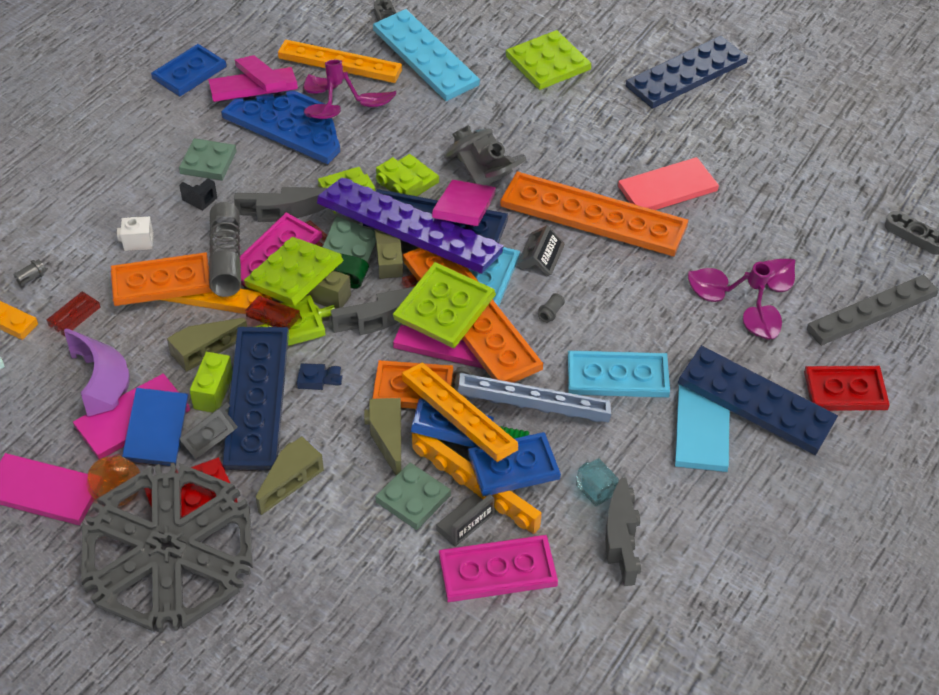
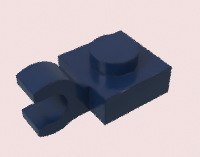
(315, 376)

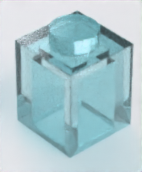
(596, 481)

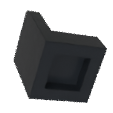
(200, 195)

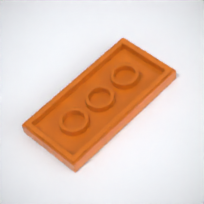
(160, 279)

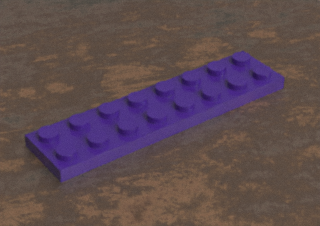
(411, 225)

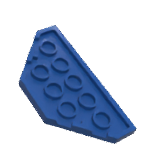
(285, 122)

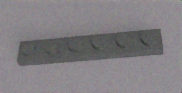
(872, 309)

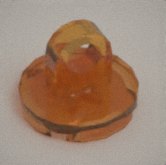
(108, 474)

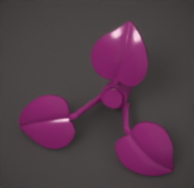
(335, 75)
(761, 321)

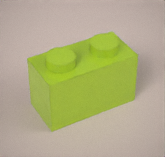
(211, 382)

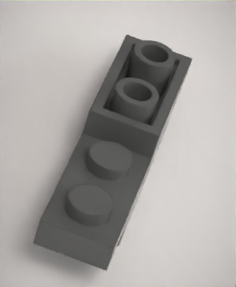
(272, 206)
(369, 316)
(621, 532)

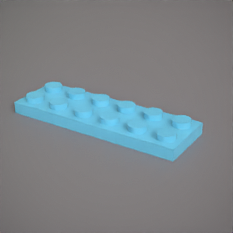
(426, 55)

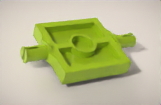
(309, 324)

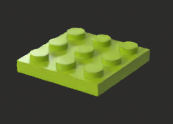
(548, 59)
(293, 270)
(444, 304)

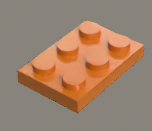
(390, 384)

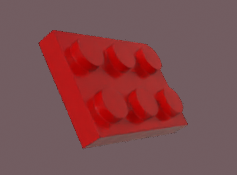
(196, 496)

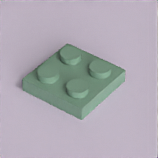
(207, 159)
(350, 239)
(413, 496)

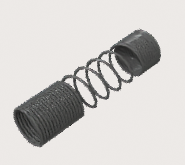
(224, 264)

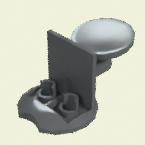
(482, 155)

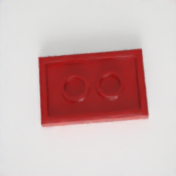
(847, 387)

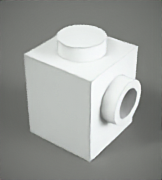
(136, 233)

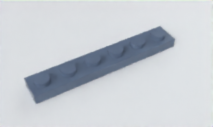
(534, 397)

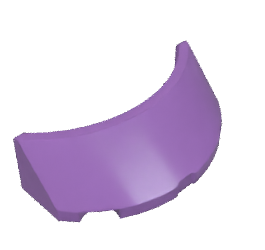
(109, 374)

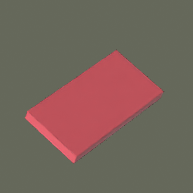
(669, 185)

